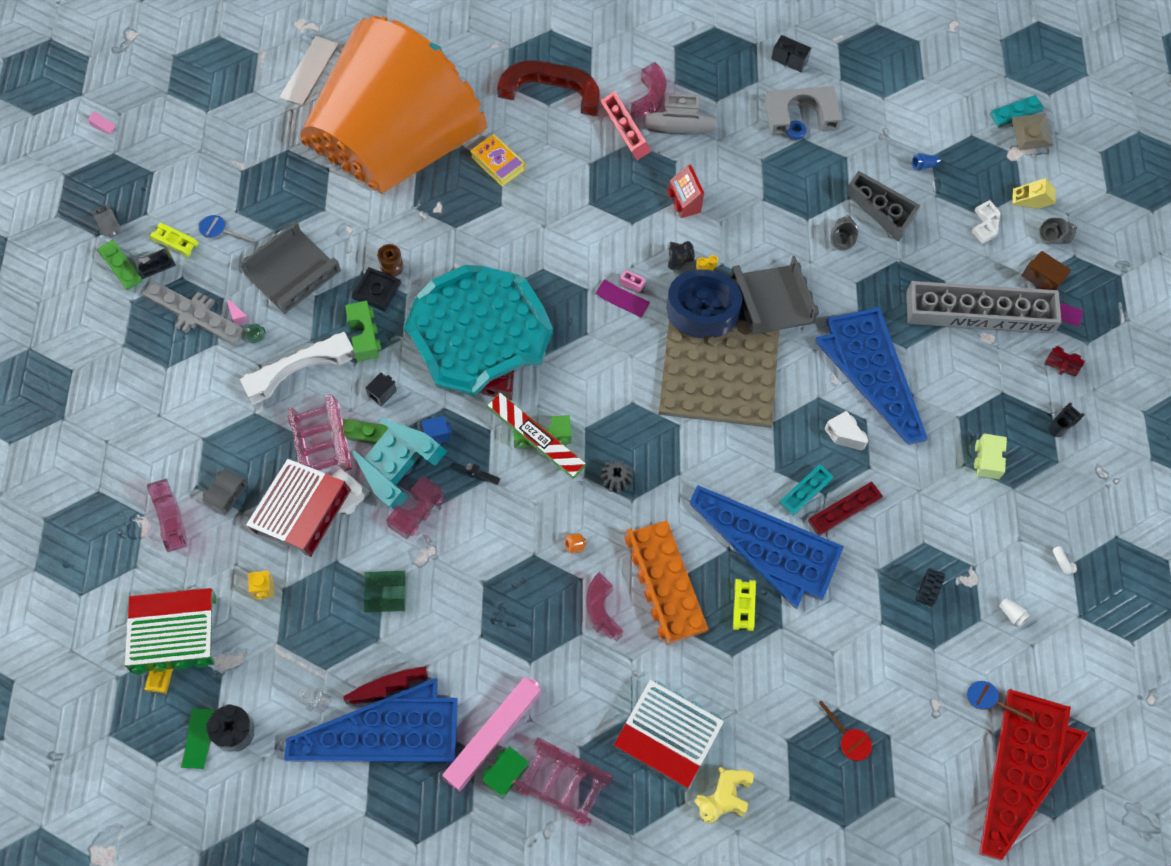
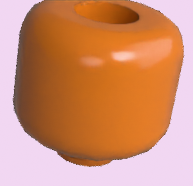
(575, 543)

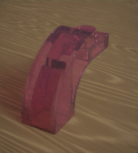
(597, 615)

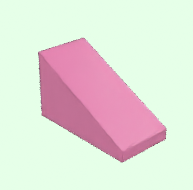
(100, 123)
(237, 315)

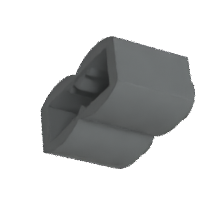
(224, 491)

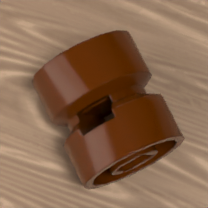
(390, 260)

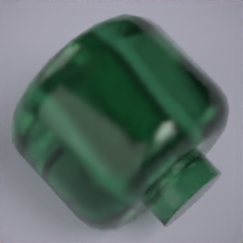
(255, 333)

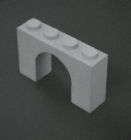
(820, 99)

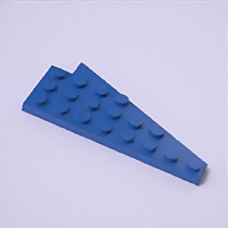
(867, 357)
(400, 728)

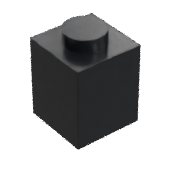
(381, 388)

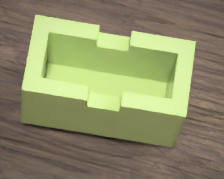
(989, 457)

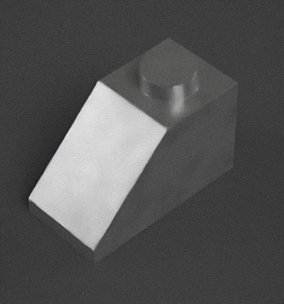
(106, 221)

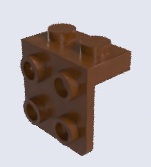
(1046, 272)

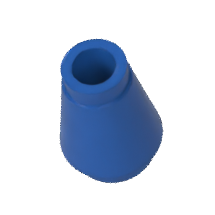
(925, 161)

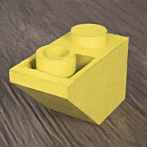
(1035, 194)

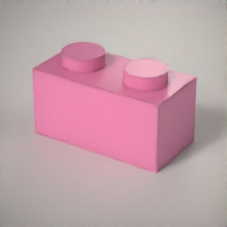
(632, 281)

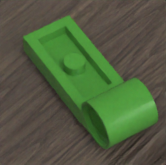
(119, 264)

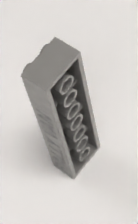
(983, 307)

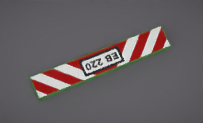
(536, 435)

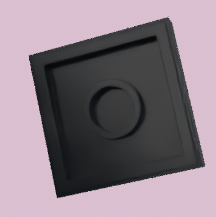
(376, 289)

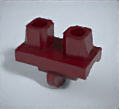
(1064, 362)

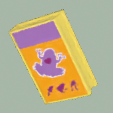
(498, 160)

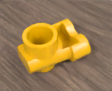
(707, 263)

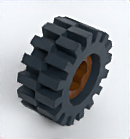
(930, 587)

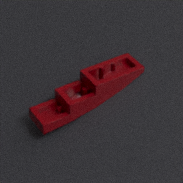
(379, 688)

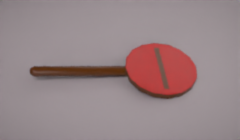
(854, 743)

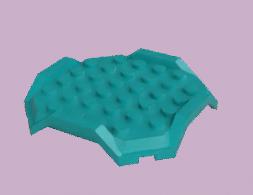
(477, 327)

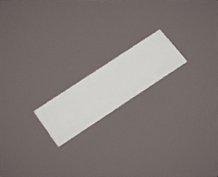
(308, 70)

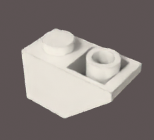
(845, 432)

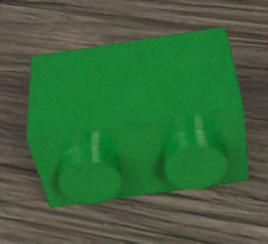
(505, 771)

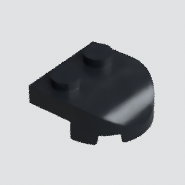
(154, 263)

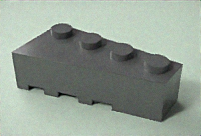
(883, 204)

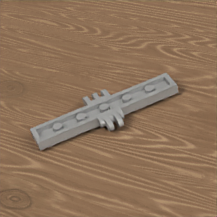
(194, 313)

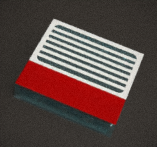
(668, 734)

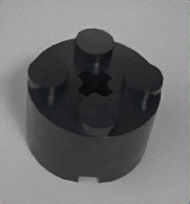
(219, 726)

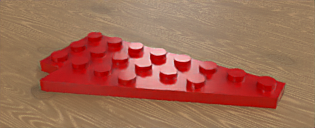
(1025, 767)

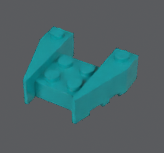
(394, 457)

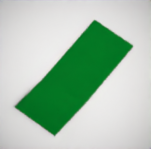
(197, 739)

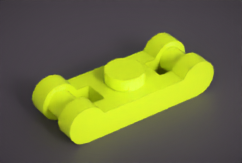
(173, 239)
(744, 604)

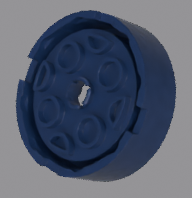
(708, 290)

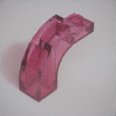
(655, 81)
(169, 515)

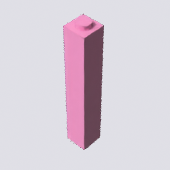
(492, 733)

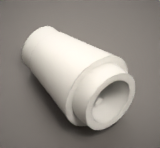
(1014, 612)

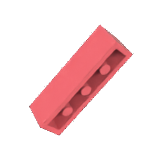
(626, 126)

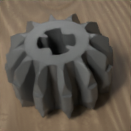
(614, 482)

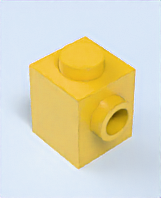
(261, 585)

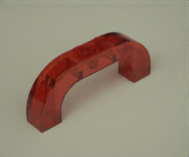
(554, 75)

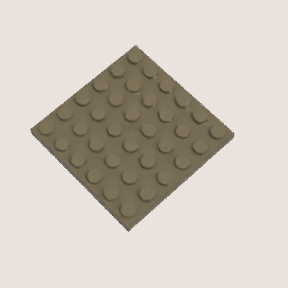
(720, 376)

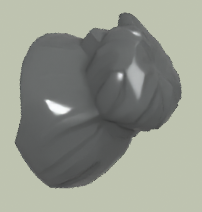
(1057, 231)
(844, 233)

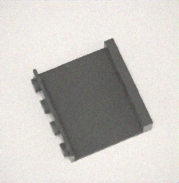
(289, 268)
(775, 298)

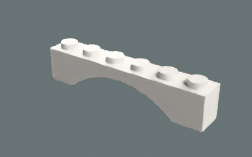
(262, 383)

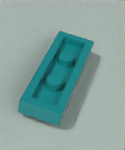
(1024, 107)
(806, 490)

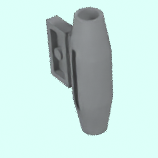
(681, 116)

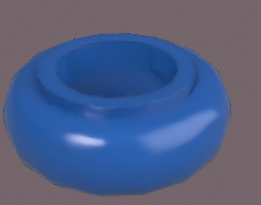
(796, 135)

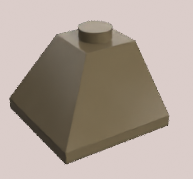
(1032, 131)

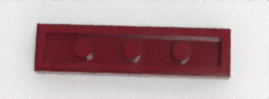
(845, 508)

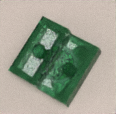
(385, 591)

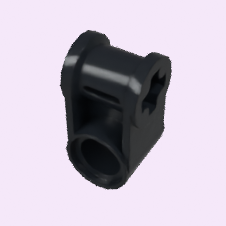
(1066, 418)

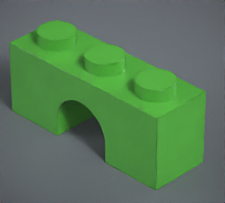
(359, 317)
(559, 428)

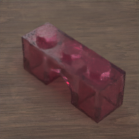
(406, 521)

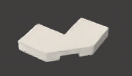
(989, 227)

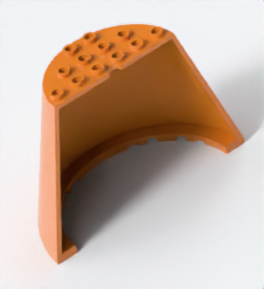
(391, 106)

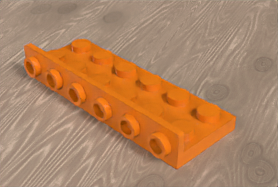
(665, 582)

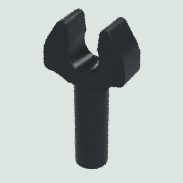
(475, 471)

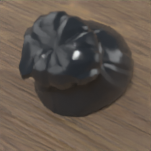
(680, 254)

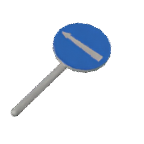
(214, 226)

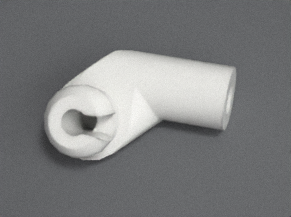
(1063, 562)

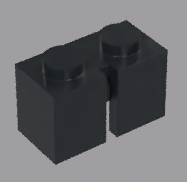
(797, 51)

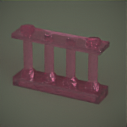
(335, 426)
(562, 760)

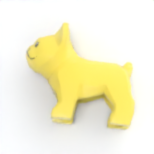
(725, 797)

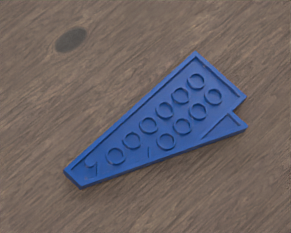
(780, 552)

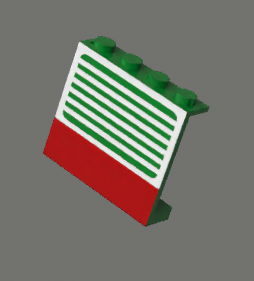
(169, 631)

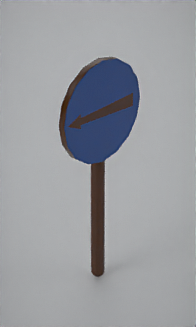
(985, 696)

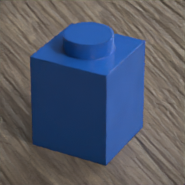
(437, 429)

